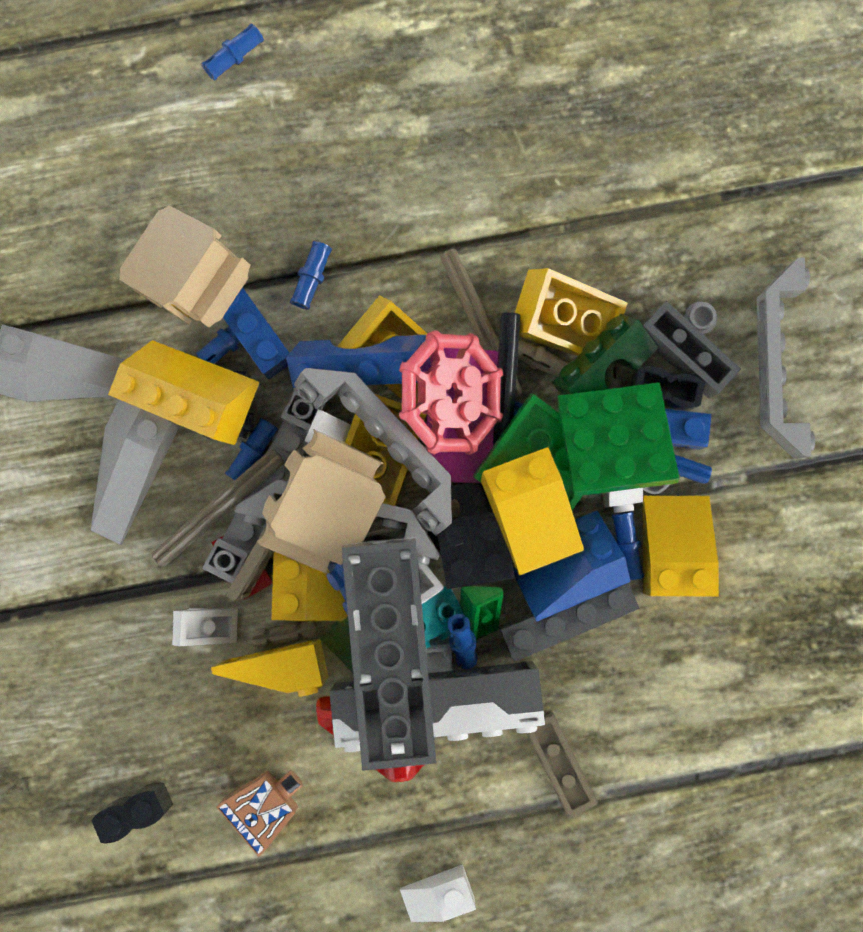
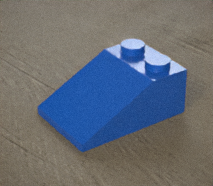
(577, 576)

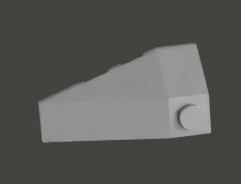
(50, 369)
(129, 461)

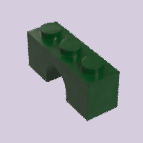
(622, 341)

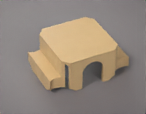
(184, 266)
(325, 503)

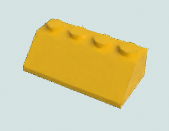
(185, 391)

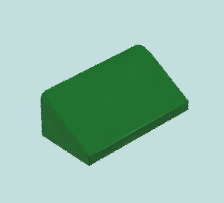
(482, 608)

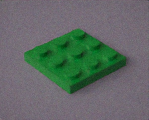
(531, 430)
(617, 439)

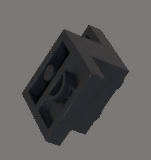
(473, 543)

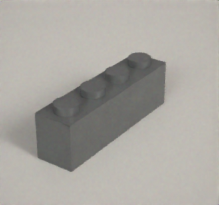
(528, 637)

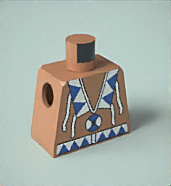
(261, 808)

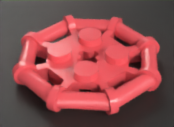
(468, 393)

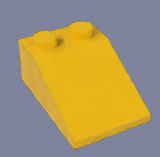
(563, 311)
(378, 325)
(532, 510)
(679, 547)
(303, 593)
(284, 669)

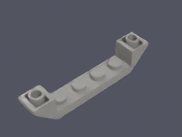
(320, 385)
(792, 437)
(392, 517)
(232, 551)

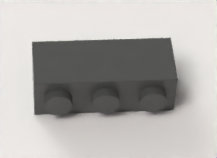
(690, 350)

